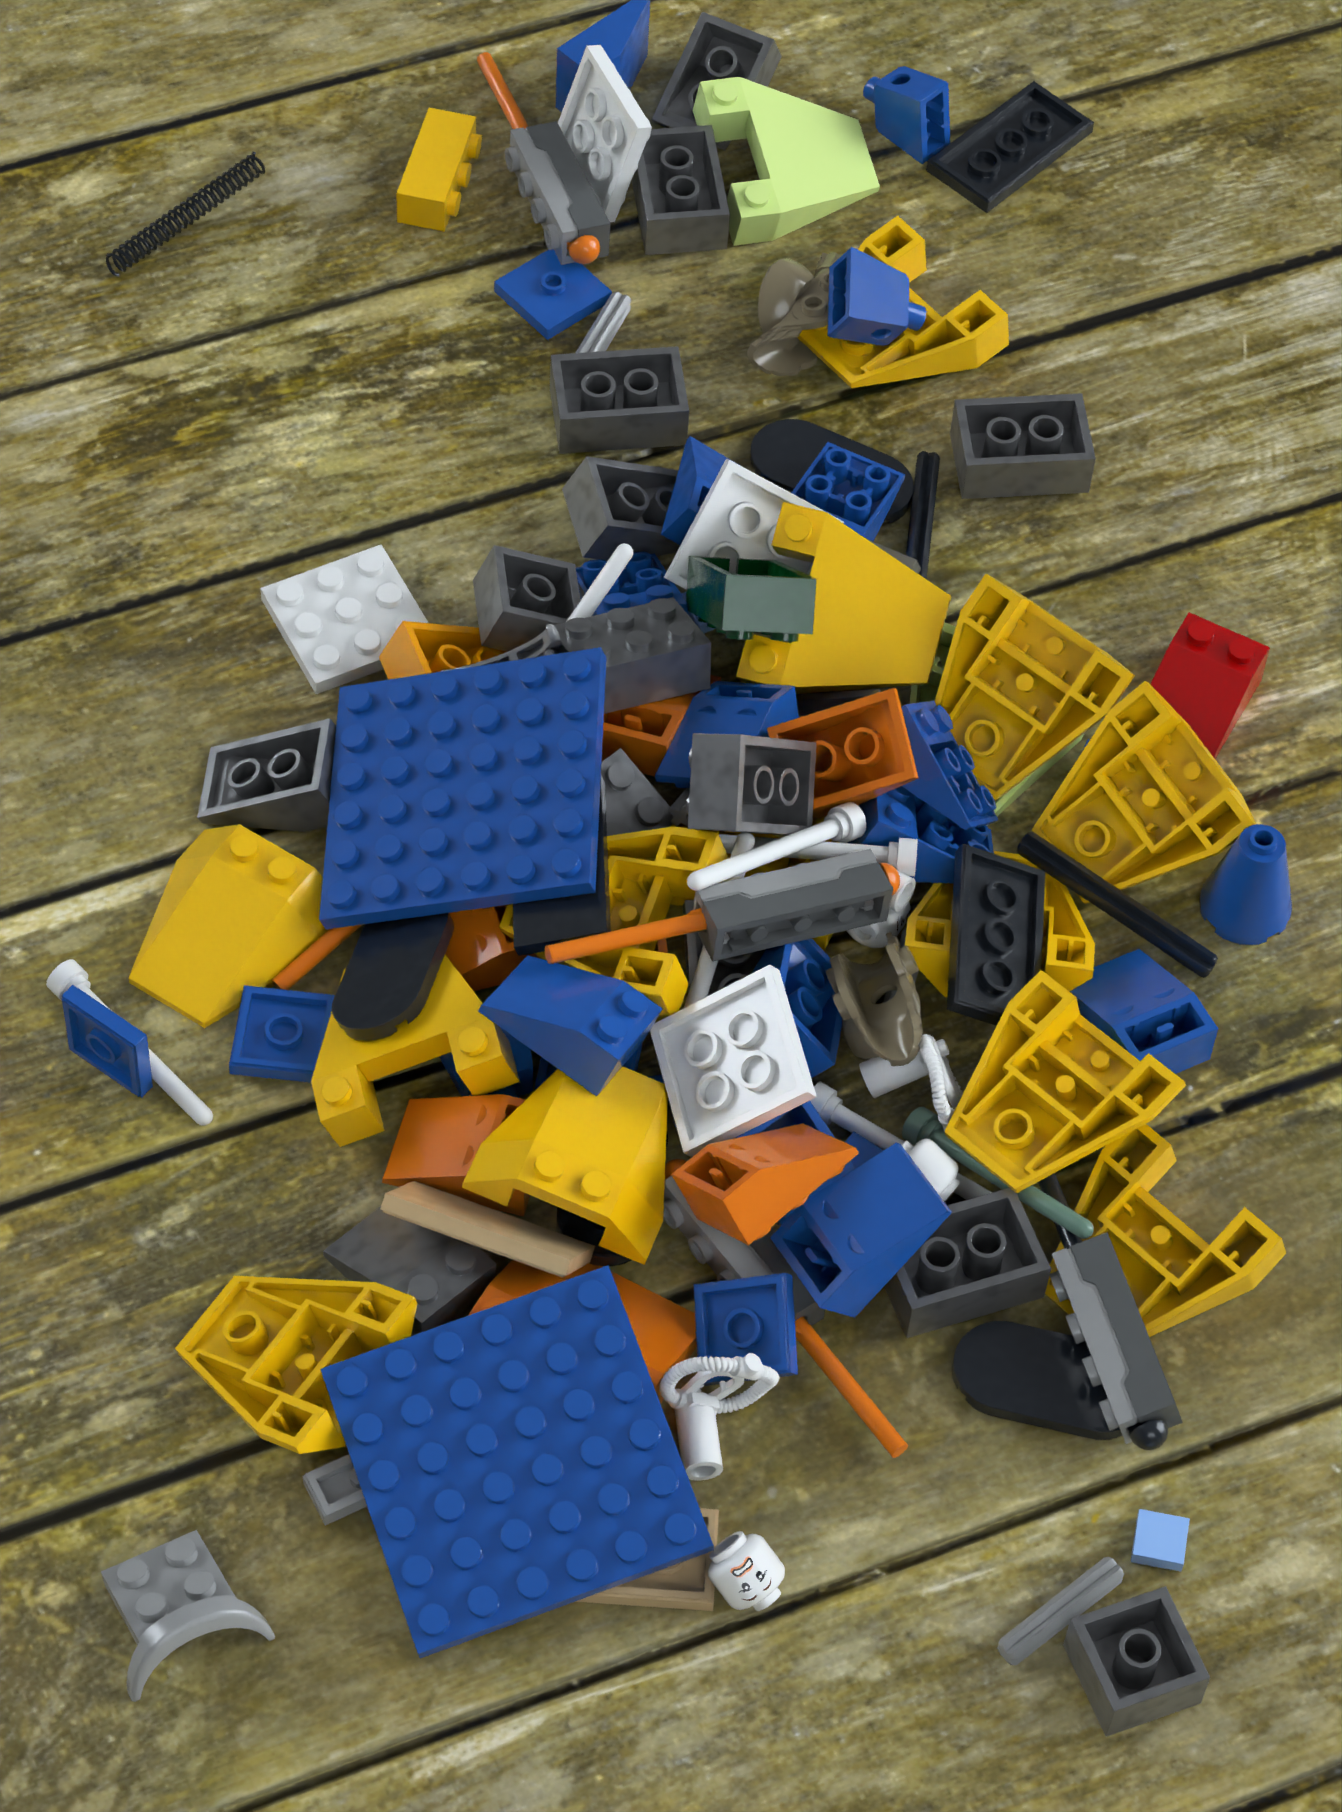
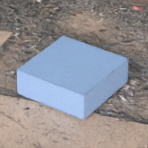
(1160, 1540)

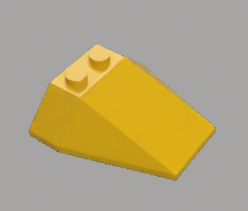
(1021, 685)
(1143, 797)
(227, 921)
(1066, 944)
(1053, 1089)
(585, 1156)
(272, 1336)

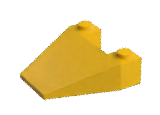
(942, 345)
(871, 614)
(643, 878)
(445, 1025)
(1162, 1258)

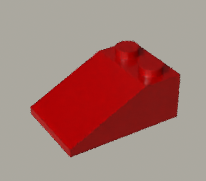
(1210, 677)

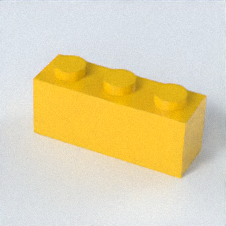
(438, 169)

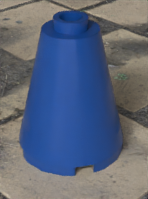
(1249, 888)

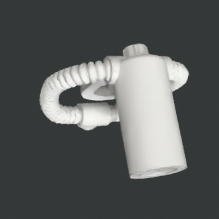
(931, 1061)
(697, 1410)

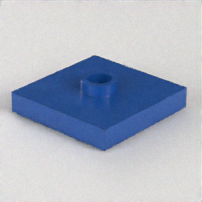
(551, 293)
(279, 1033)
(107, 1041)
(748, 1318)

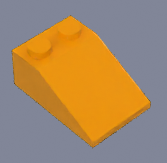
(431, 647)

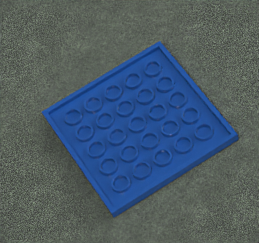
(465, 789)
(515, 1461)

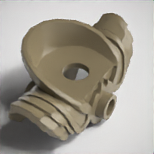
(788, 304)
(883, 1029)

